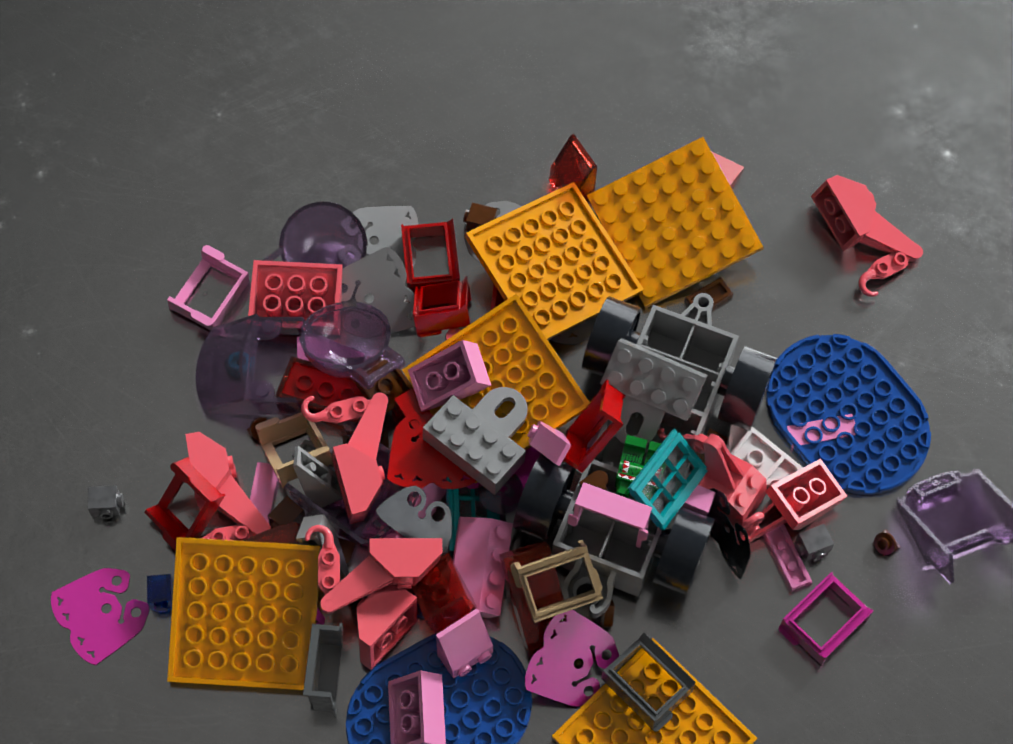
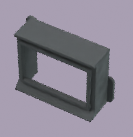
(323, 667)
(652, 718)

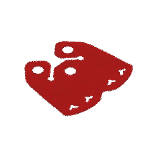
(418, 460)

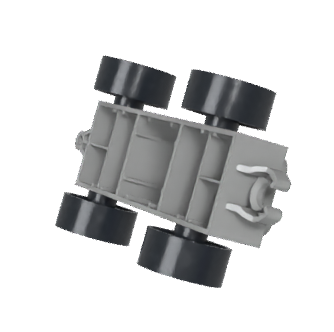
(610, 543)

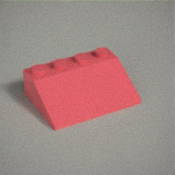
(293, 288)

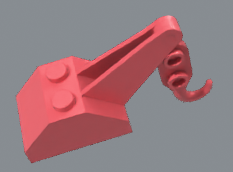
(852, 219)
(356, 462)
(219, 469)
(729, 474)
(799, 498)
(388, 562)
(383, 621)

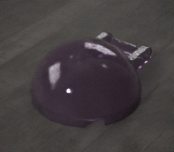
(322, 235)
(350, 342)

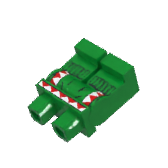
(631, 462)

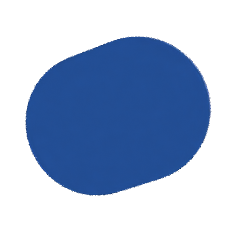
(843, 377)
(479, 707)

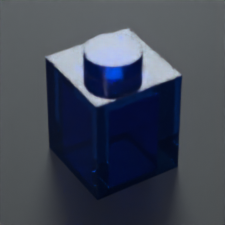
(160, 592)

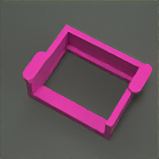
(797, 635)

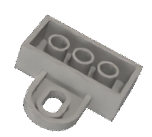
(651, 387)
(478, 438)

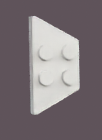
(761, 453)

